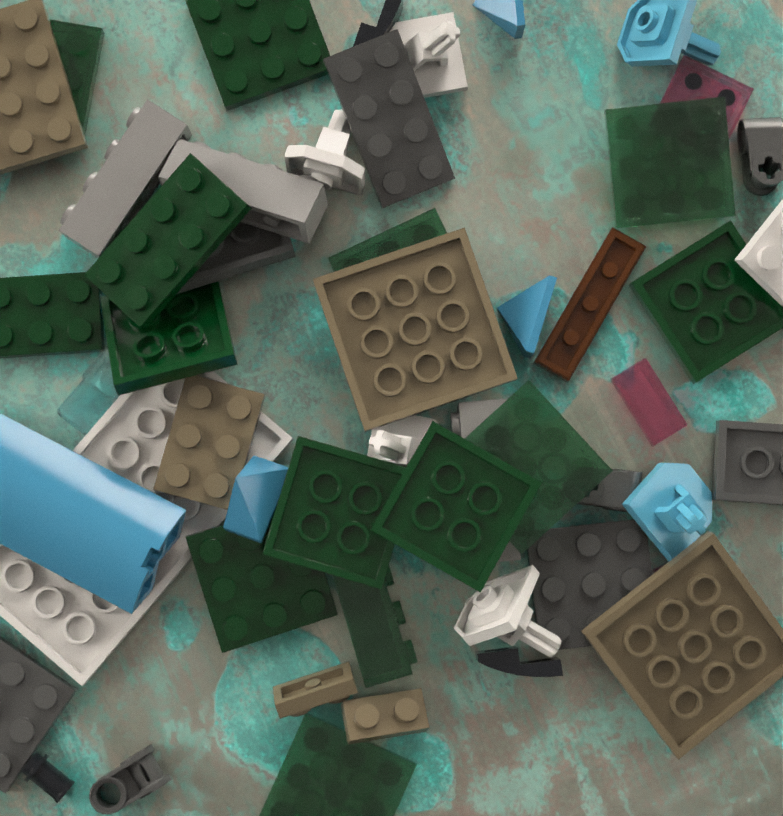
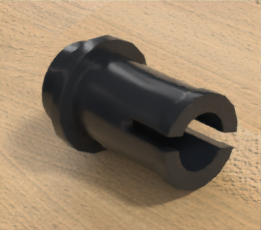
(47, 777)

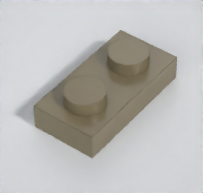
(322, 687)
(384, 716)

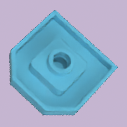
(661, 31)
(671, 507)

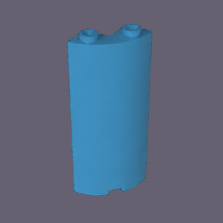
(82, 517)

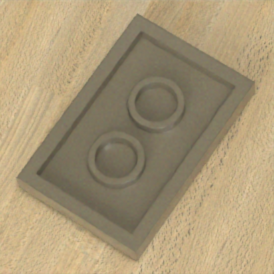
(209, 441)

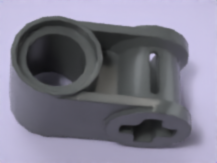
(761, 147)
(613, 490)
(135, 779)

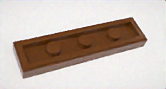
(589, 304)

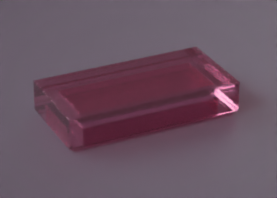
(648, 402)

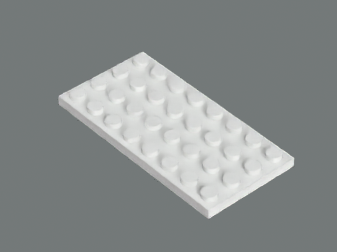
(71, 622)

